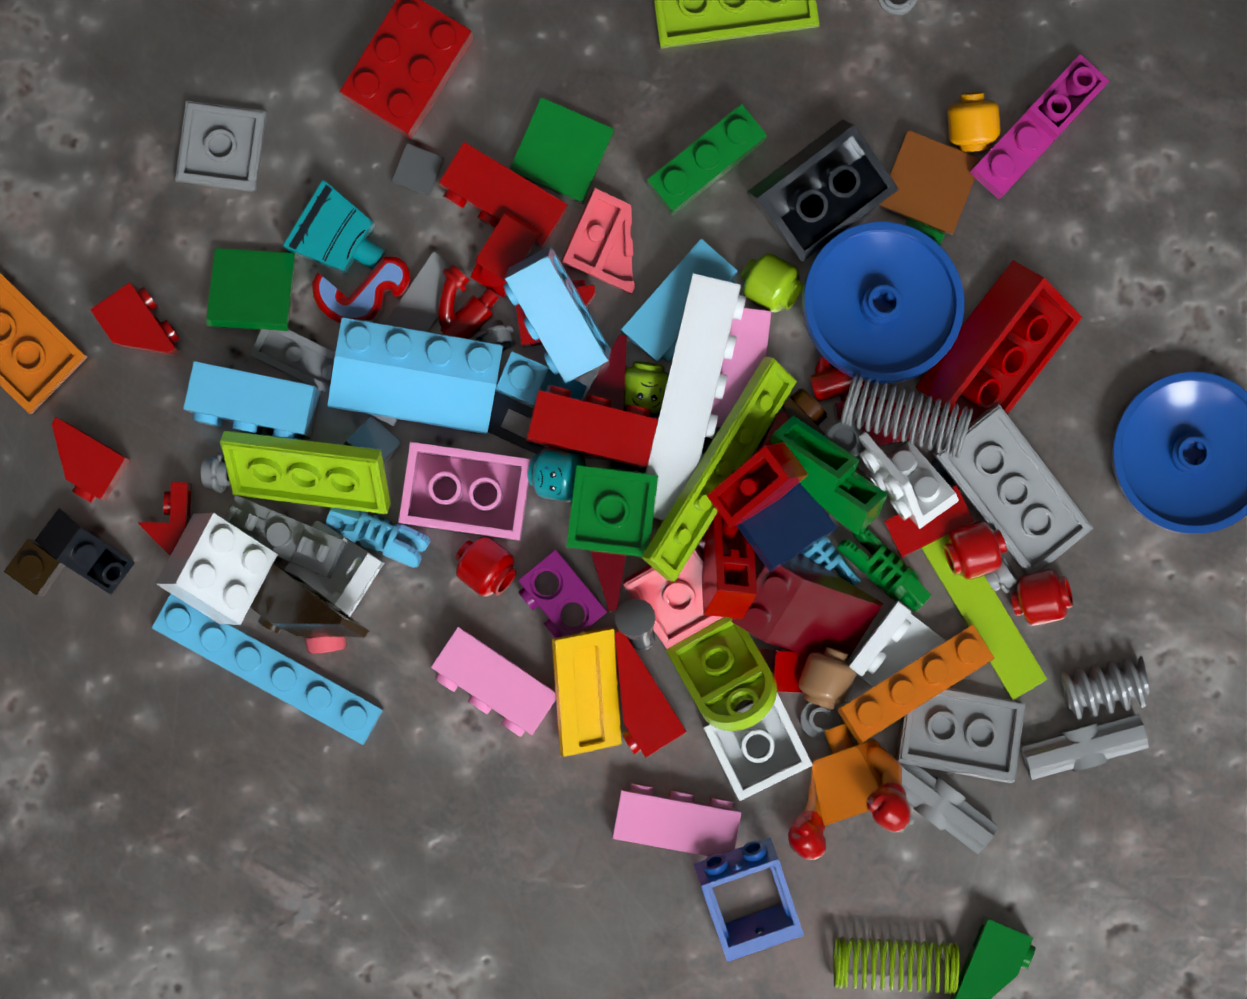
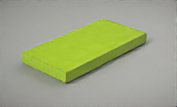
(717, 20)
(306, 472)

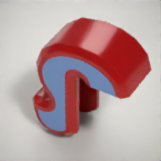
(368, 298)

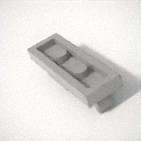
(286, 536)

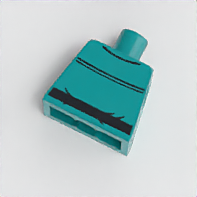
(334, 233)

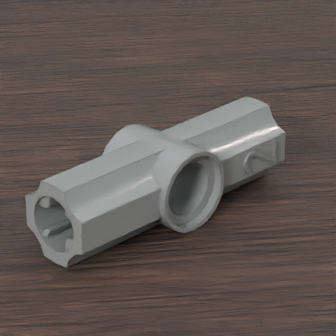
(1085, 746)
(946, 808)

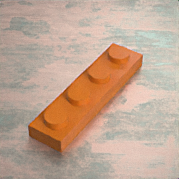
(915, 684)

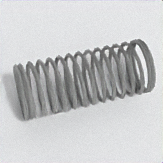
(953, 444)

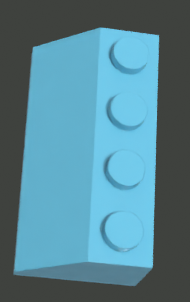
(414, 375)

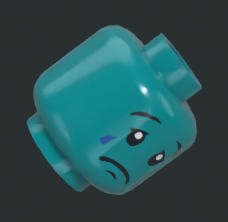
(554, 473)

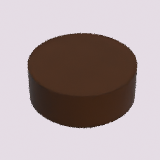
(809, 406)

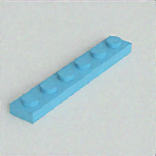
(268, 669)

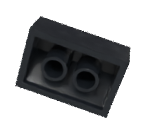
(823, 189)

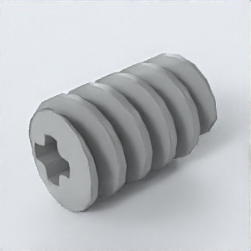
(1106, 687)

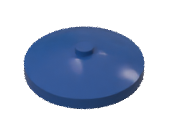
(883, 302)
(1184, 453)

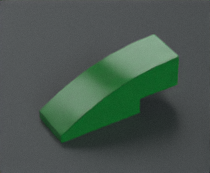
(832, 476)

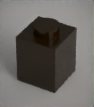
(34, 568)

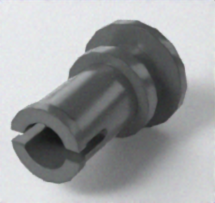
(636, 621)

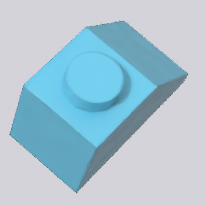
(525, 377)

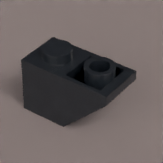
(84, 551)

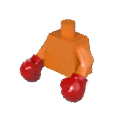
(847, 785)

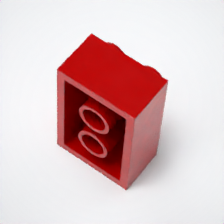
(407, 65)

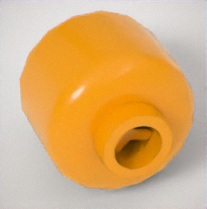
(973, 122)

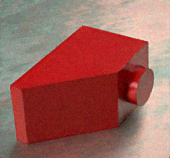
(88, 462)
(757, 484)

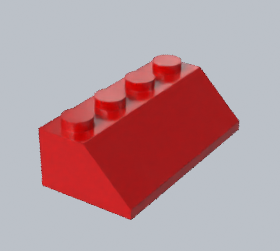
(1002, 344)

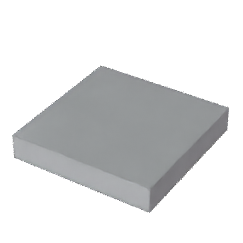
(221, 146)

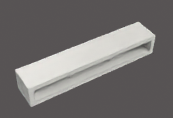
(693, 386)

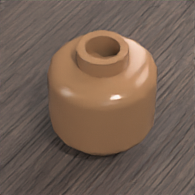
(827, 678)

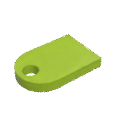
(722, 670)

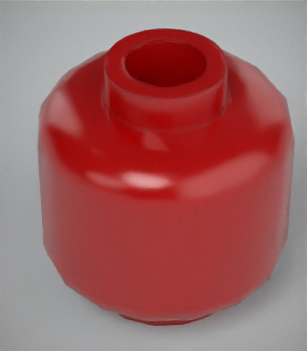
(974, 550)
(485, 566)
(1042, 597)

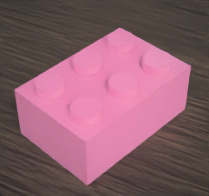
(465, 491)

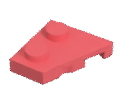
(603, 241)

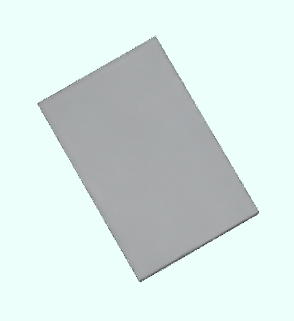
(964, 735)

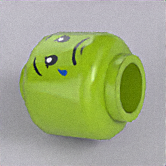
(645, 386)

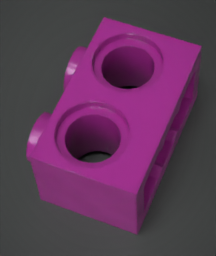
(570, 590)

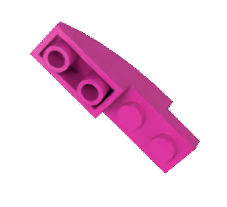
(1039, 126)

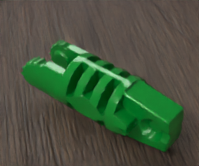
(885, 569)

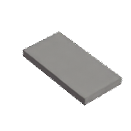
(1015, 491)

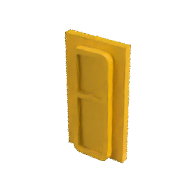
(586, 691)

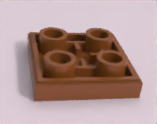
(931, 182)

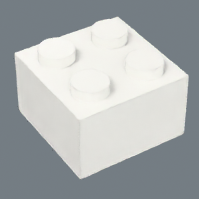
(216, 568)
(760, 753)

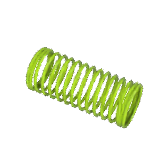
(842, 960)

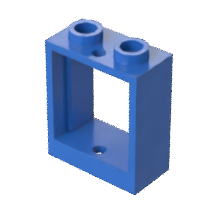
(776, 923)

